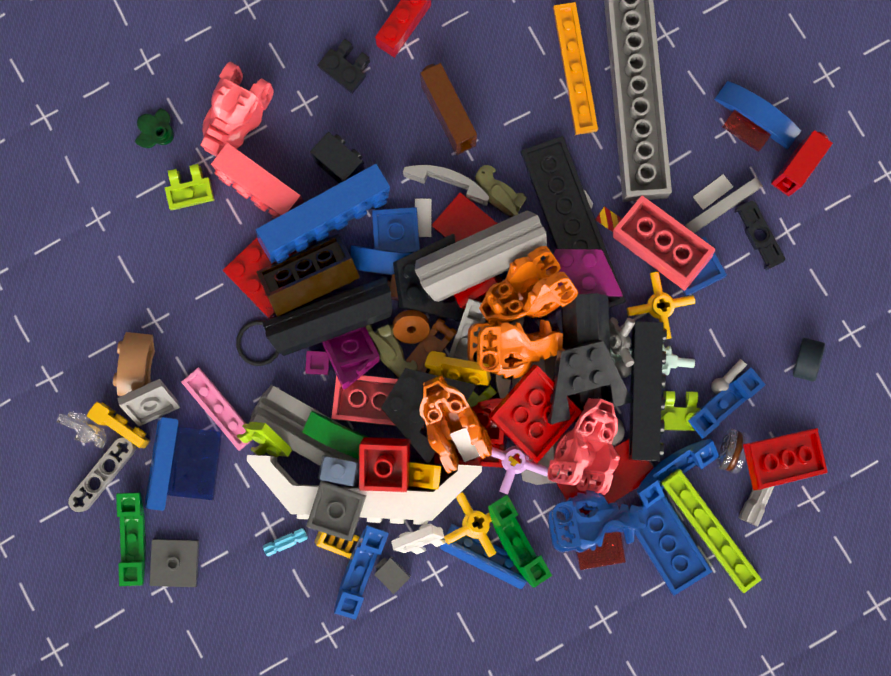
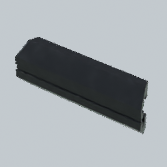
(330, 317)
(583, 322)

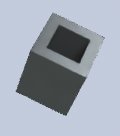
(391, 574)

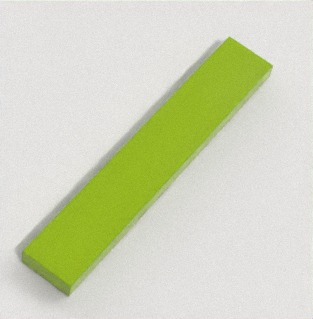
(710, 530)

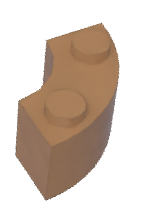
(134, 362)

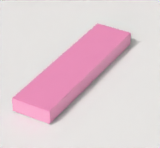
(216, 406)

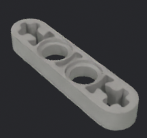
(724, 205)
(104, 476)

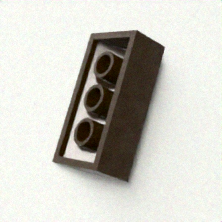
(308, 275)

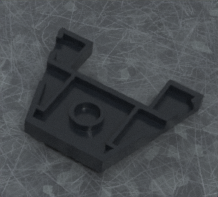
(410, 291)
(584, 369)
(404, 407)

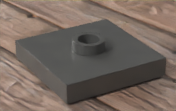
(336, 511)
(174, 563)

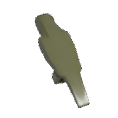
(499, 193)
(390, 350)

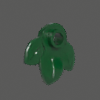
(152, 127)

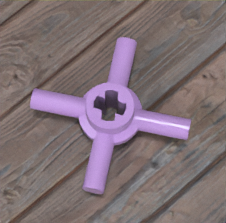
(519, 468)

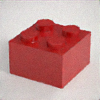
(384, 464)

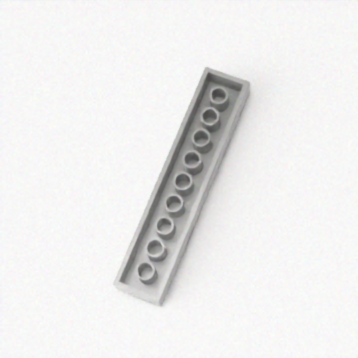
(638, 99)

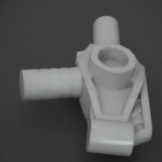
(619, 339)

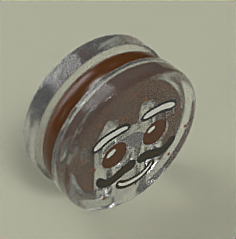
(731, 451)

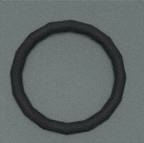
(240, 352)

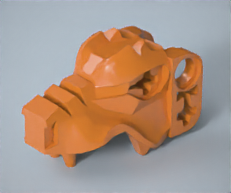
(528, 289)
(512, 341)
(446, 412)

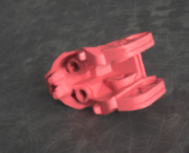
(234, 110)
(588, 449)

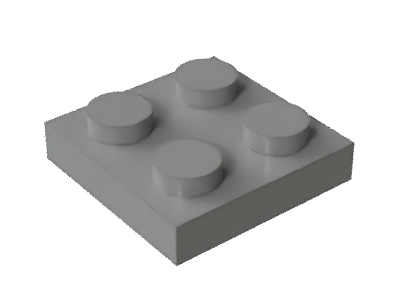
(148, 402)

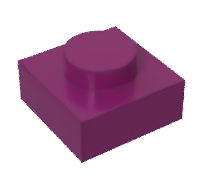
(317, 363)

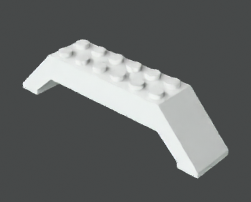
(396, 506)

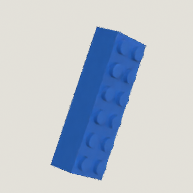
(323, 214)

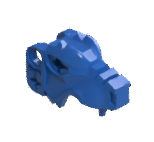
(589, 529)

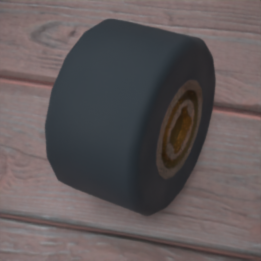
(809, 359)

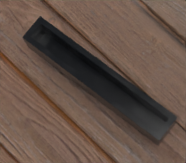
(647, 391)

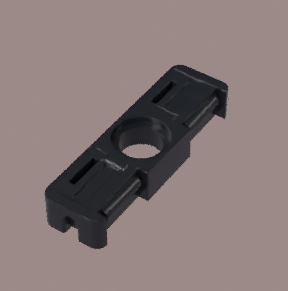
(754, 220)

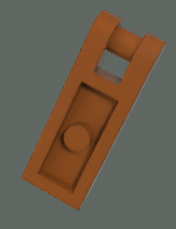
(432, 343)

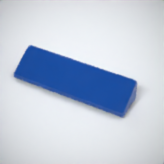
(161, 463)
(472, 552)

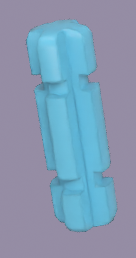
(285, 542)

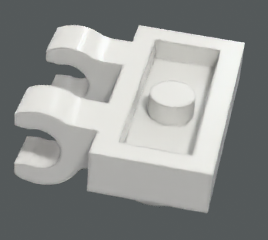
(415, 540)

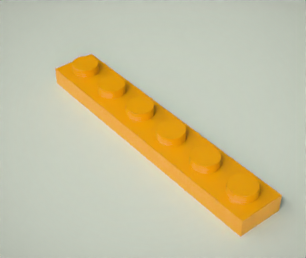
(575, 68)

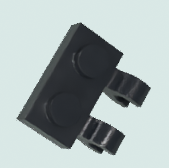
(341, 70)

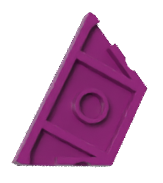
(588, 271)
(351, 355)

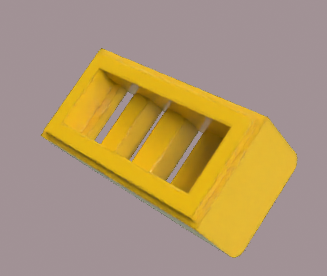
(319, 541)

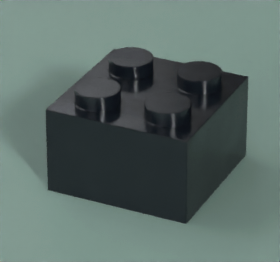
(336, 158)

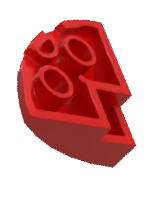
(497, 436)

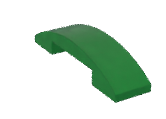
(333, 435)
(131, 539)
(515, 542)

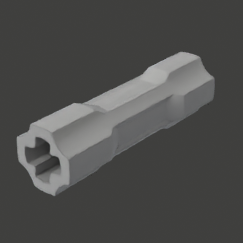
(755, 506)

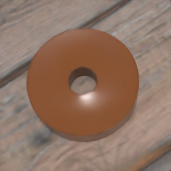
(408, 334)

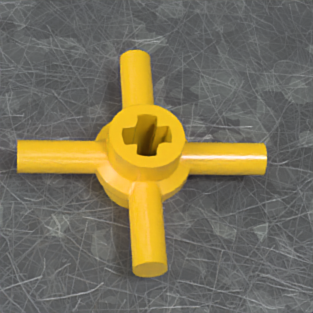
(660, 297)
(468, 529)

